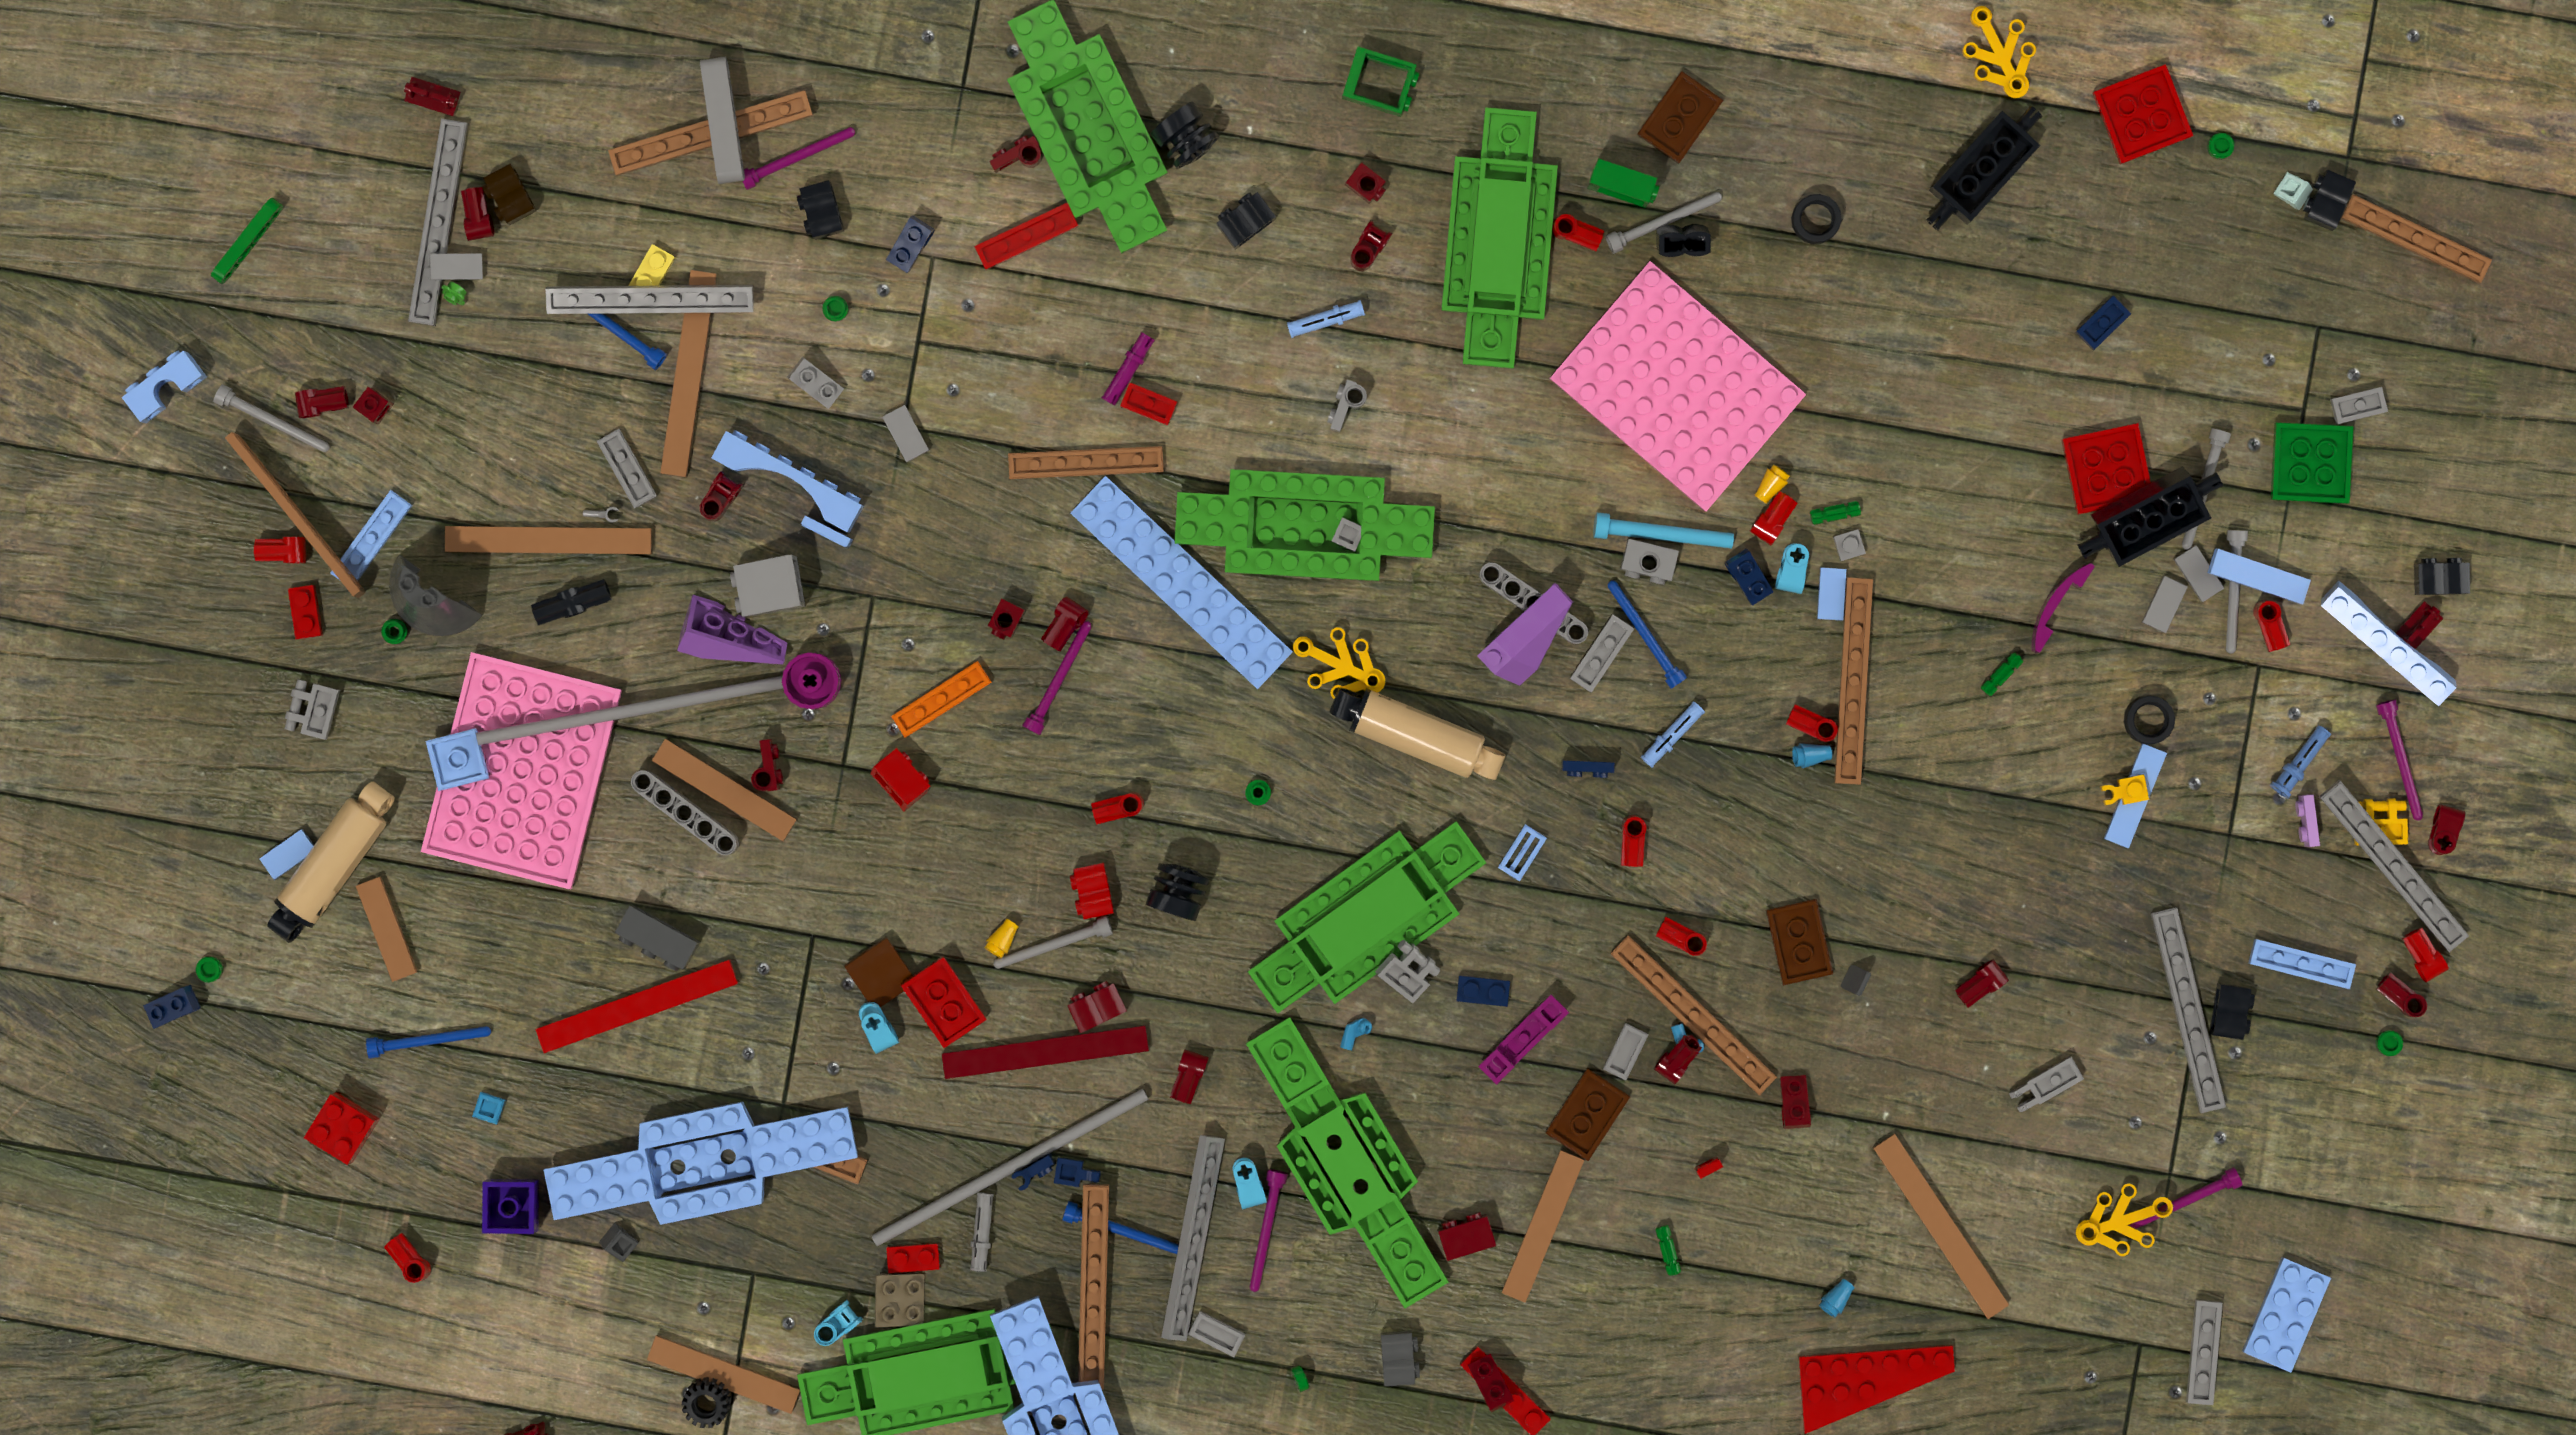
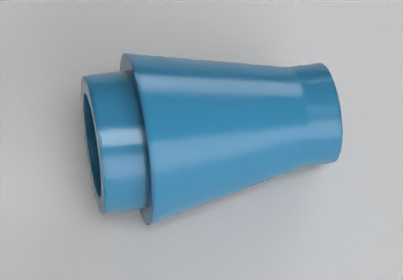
(1810, 754)
(1836, 1299)

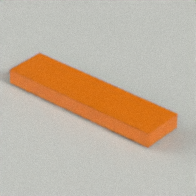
(941, 699)

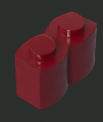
(1096, 1007)

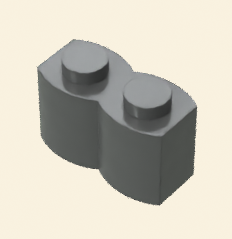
(1398, 1358)

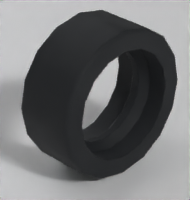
(1835, 224)
(2163, 705)

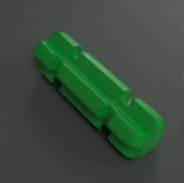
(1835, 512)
(2002, 674)
(1668, 1250)

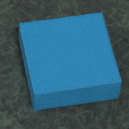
(489, 1108)

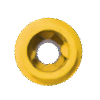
(1772, 483)
(1001, 939)

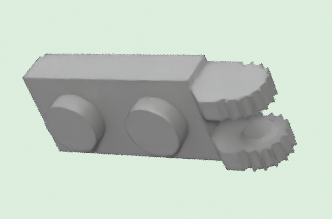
(2049, 1083)

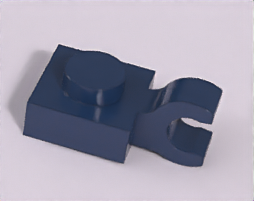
(1040, 1168)
(1071, 1172)

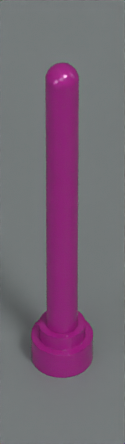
(752, 176)
(2388, 711)
(1035, 721)
(1275, 1180)
(2228, 1180)

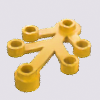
(2000, 55)
(1343, 665)
(2120, 1222)

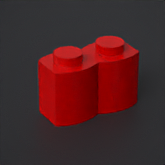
(1093, 891)

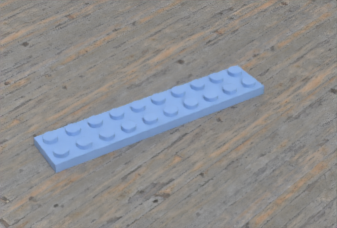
(1181, 582)

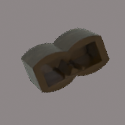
(508, 194)

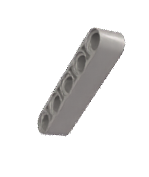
(722, 120)
(1525, 592)
(672, 810)

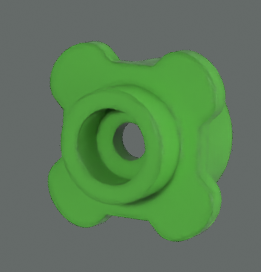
(454, 293)

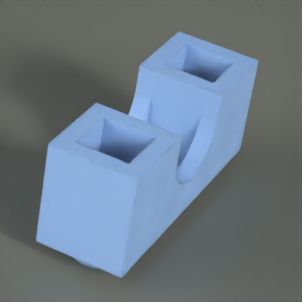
(144, 397)

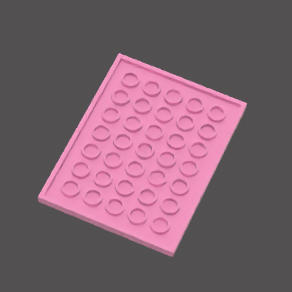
(1677, 386)
(539, 786)

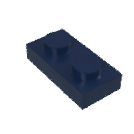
(2103, 323)
(1599, 769)
(1483, 991)

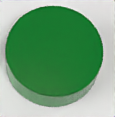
(2220, 146)
(209, 969)
(2389, 1043)
(1300, 1378)

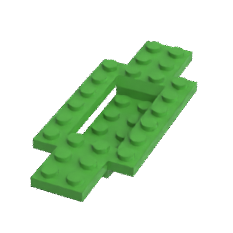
(1077, 130)
(1508, 239)
(1297, 535)
(1367, 928)
(915, 1387)

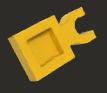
(2129, 790)

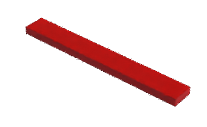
(636, 1006)

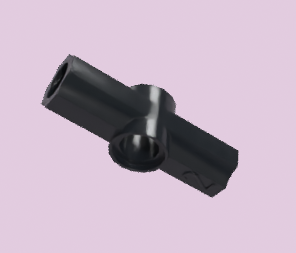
(571, 602)

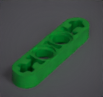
(247, 240)

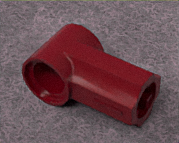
(477, 221)
(315, 402)
(1068, 617)
(1987, 979)
(2400, 994)
(1675, 1063)
(1190, 1071)

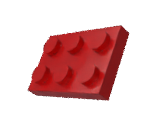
(943, 1001)

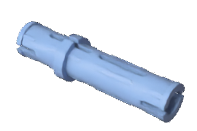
(1356, 310)
(1650, 757)

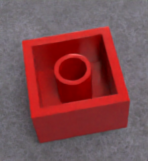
(341, 1128)

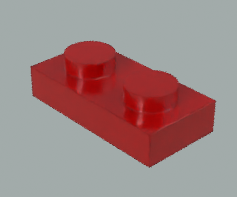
(1148, 404)
(305, 612)
(913, 1258)

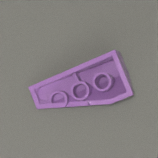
(718, 635)
(1522, 645)

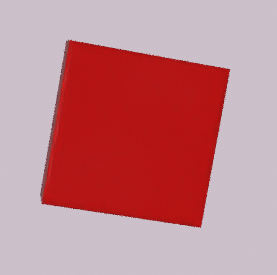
(1708, 1167)

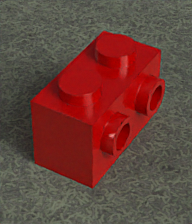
(900, 779)

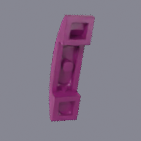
(2041, 632)
(1523, 1038)

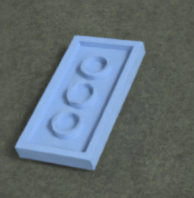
(2286, 1314)

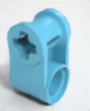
(1792, 574)
(878, 1030)
(1248, 1187)
(838, 1323)

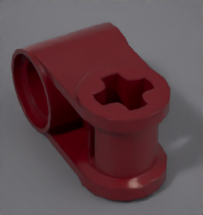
(1370, 242)
(720, 495)
(2446, 826)

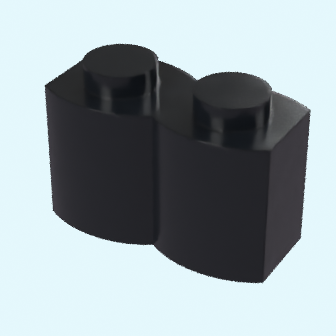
(2329, 199)
(821, 210)
(1245, 220)
(1675, 241)
(2441, 578)
(2231, 1011)

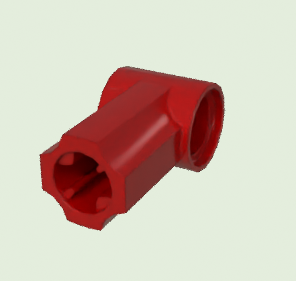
(1580, 232)
(1770, 523)
(286, 550)
(2273, 627)
(1809, 723)
(1114, 808)
(1632, 844)
(1679, 935)
(2427, 960)
(405, 1256)

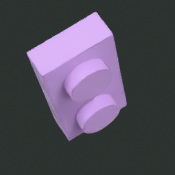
(2306, 810)

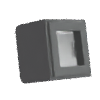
(1855, 980)
(618, 1242)

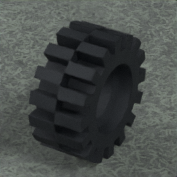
(698, 1414)

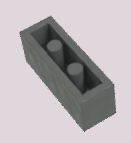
(656, 938)

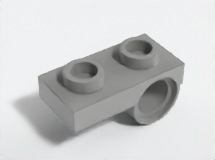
(815, 383)
(1338, 415)

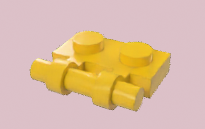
(2393, 828)

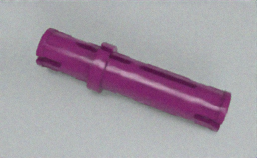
(1129, 366)

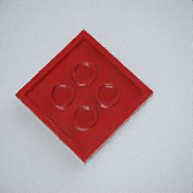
(2142, 114)
(2105, 466)

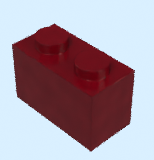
(1466, 1236)

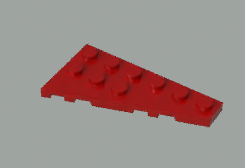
(1854, 1381)

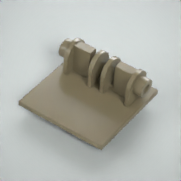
(899, 1300)

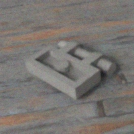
(319, 709)
(1402, 977)

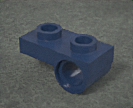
(910, 244)
(1748, 576)
(172, 1006)

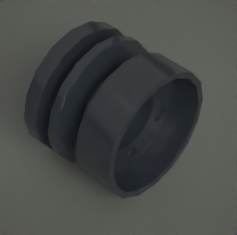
(1185, 135)
(1177, 891)

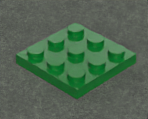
(2312, 463)

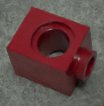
(1363, 172)
(373, 405)
(1005, 607)

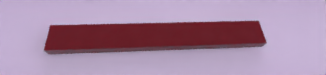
(1045, 1052)

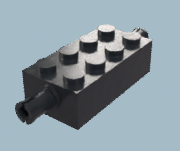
(1984, 168)
(2150, 516)

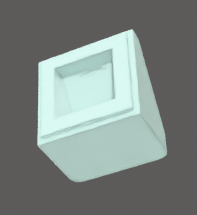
(2293, 190)

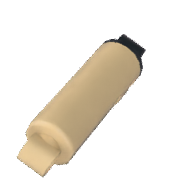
(1417, 733)
(330, 862)

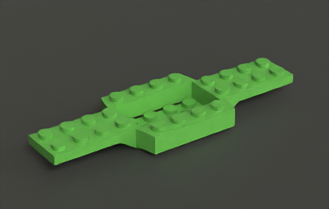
(1317, 1115)

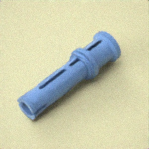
(2296, 774)

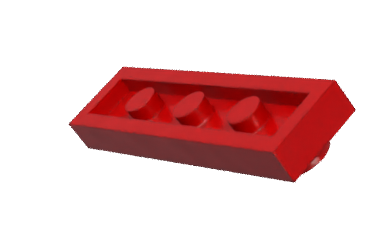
(1026, 236)
(1523, 1408)

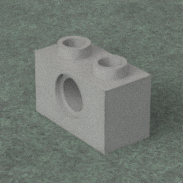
(1664, 558)

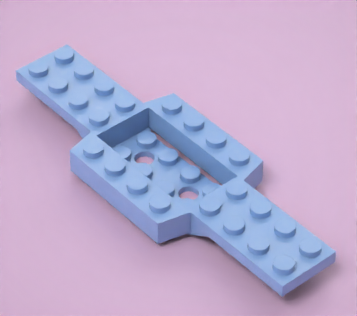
(647, 1171)
(1044, 1378)

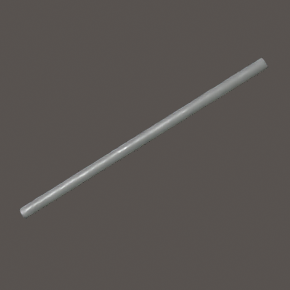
(629, 710)
(1009, 1167)

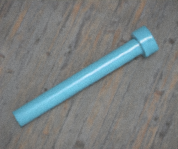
(1604, 525)

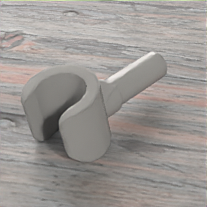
(602, 514)

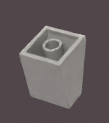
(768, 586)

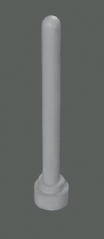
(1618, 240)
(225, 397)
(2218, 441)
(2236, 541)
(1100, 928)

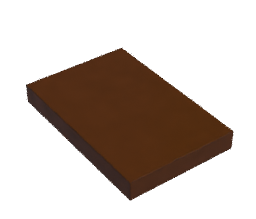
(1680, 117)
(1799, 942)
(1587, 1114)

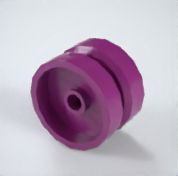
(796, 681)

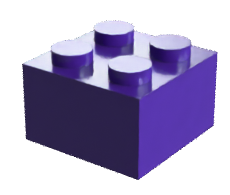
(510, 1206)

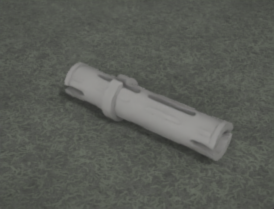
(981, 1232)

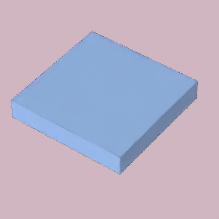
(457, 759)

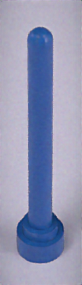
(653, 356)
(1673, 674)
(376, 1046)
(1074, 1214)

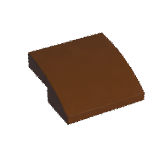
(879, 972)

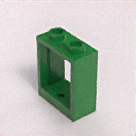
(1355, 71)
(1623, 183)

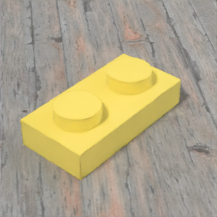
(653, 268)

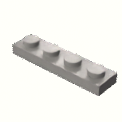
(2204, 1352)

